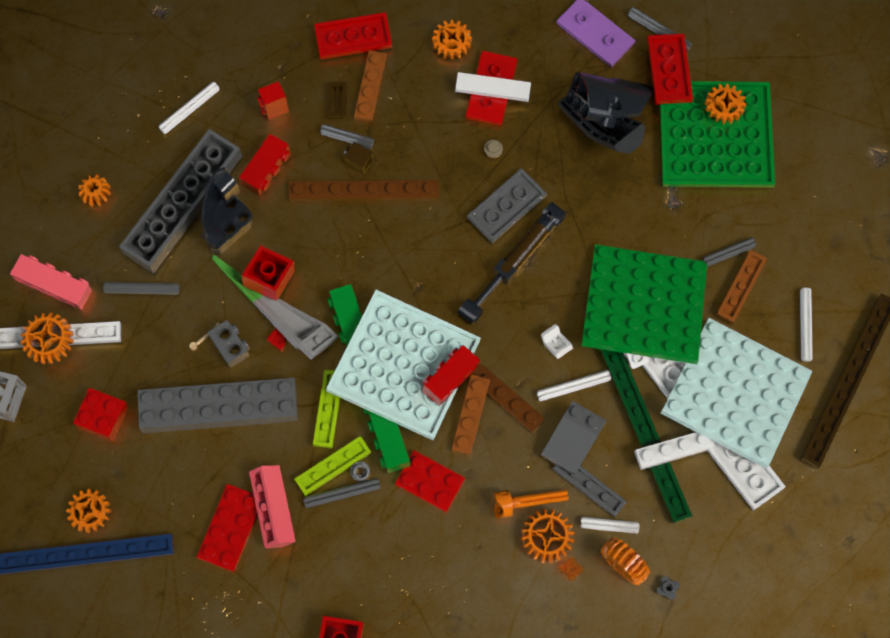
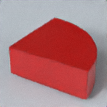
(277, 340)

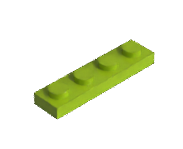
(327, 415)
(332, 466)

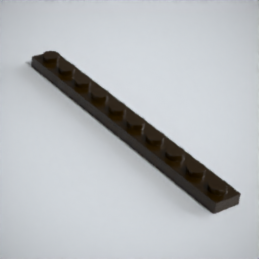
(848, 383)

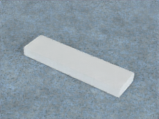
(493, 87)

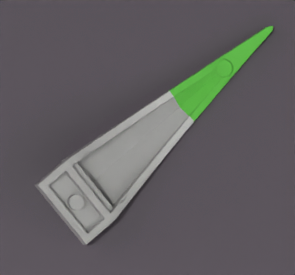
(296, 326)

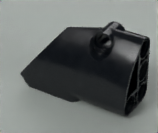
(606, 99)
(218, 218)

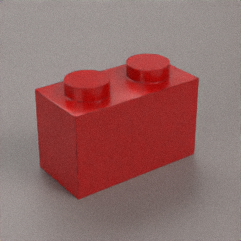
(272, 100)

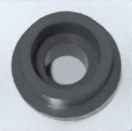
(366, 471)

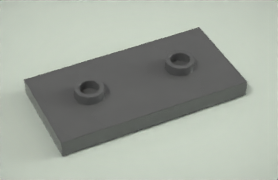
(506, 205)

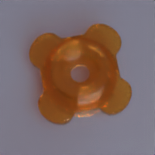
(571, 574)

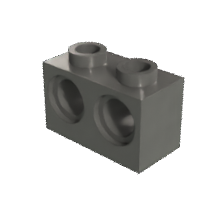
(226, 345)

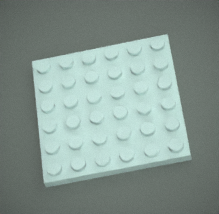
(390, 360)
(737, 393)

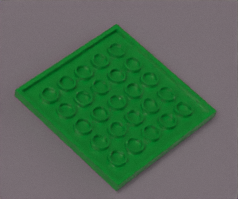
(717, 154)
(645, 304)

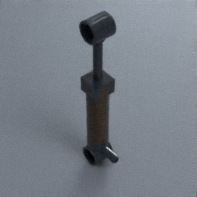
(515, 259)

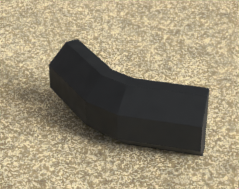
(623, 138)

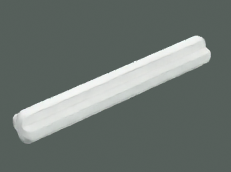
(189, 107)
(806, 324)
(574, 385)

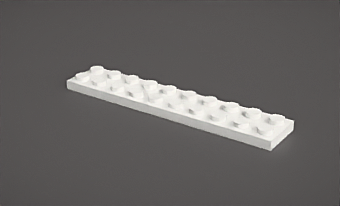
(750, 479)

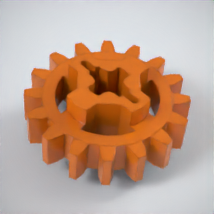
(452, 47)
(733, 102)
(85, 518)

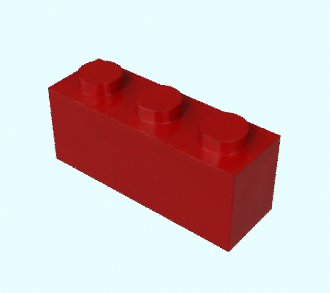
(265, 164)
(450, 375)

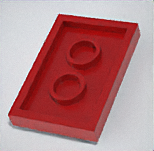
(430, 481)

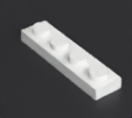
(673, 450)

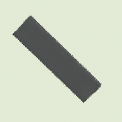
(593, 489)

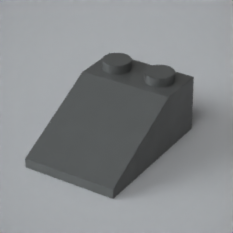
(573, 437)

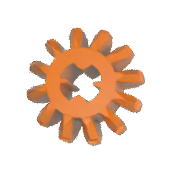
(92, 184)

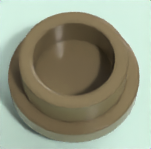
(493, 149)

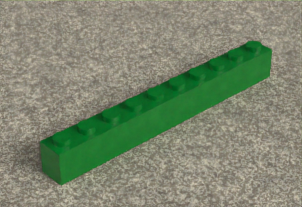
(387, 433)

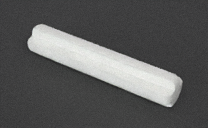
(609, 525)

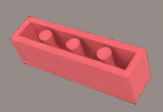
(51, 282)
(272, 506)

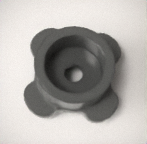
(662, 590)

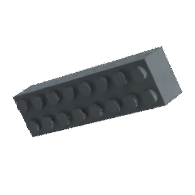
(178, 202)
(217, 405)

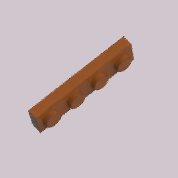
(370, 86)
(741, 286)
(471, 415)

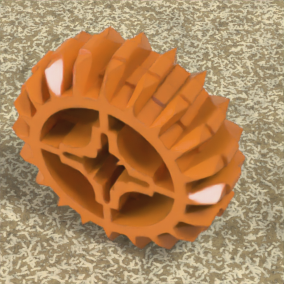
(47, 324)
(540, 532)
(625, 561)

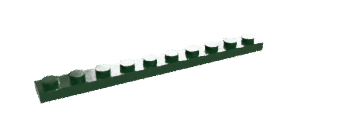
(646, 433)

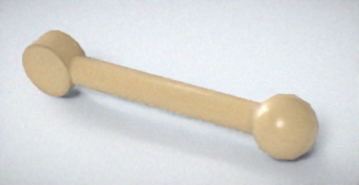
(193, 345)

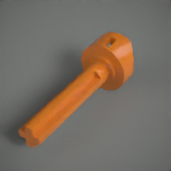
(506, 503)

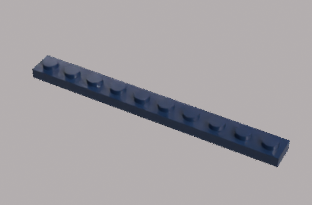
(86, 554)

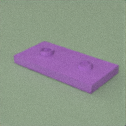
(596, 32)

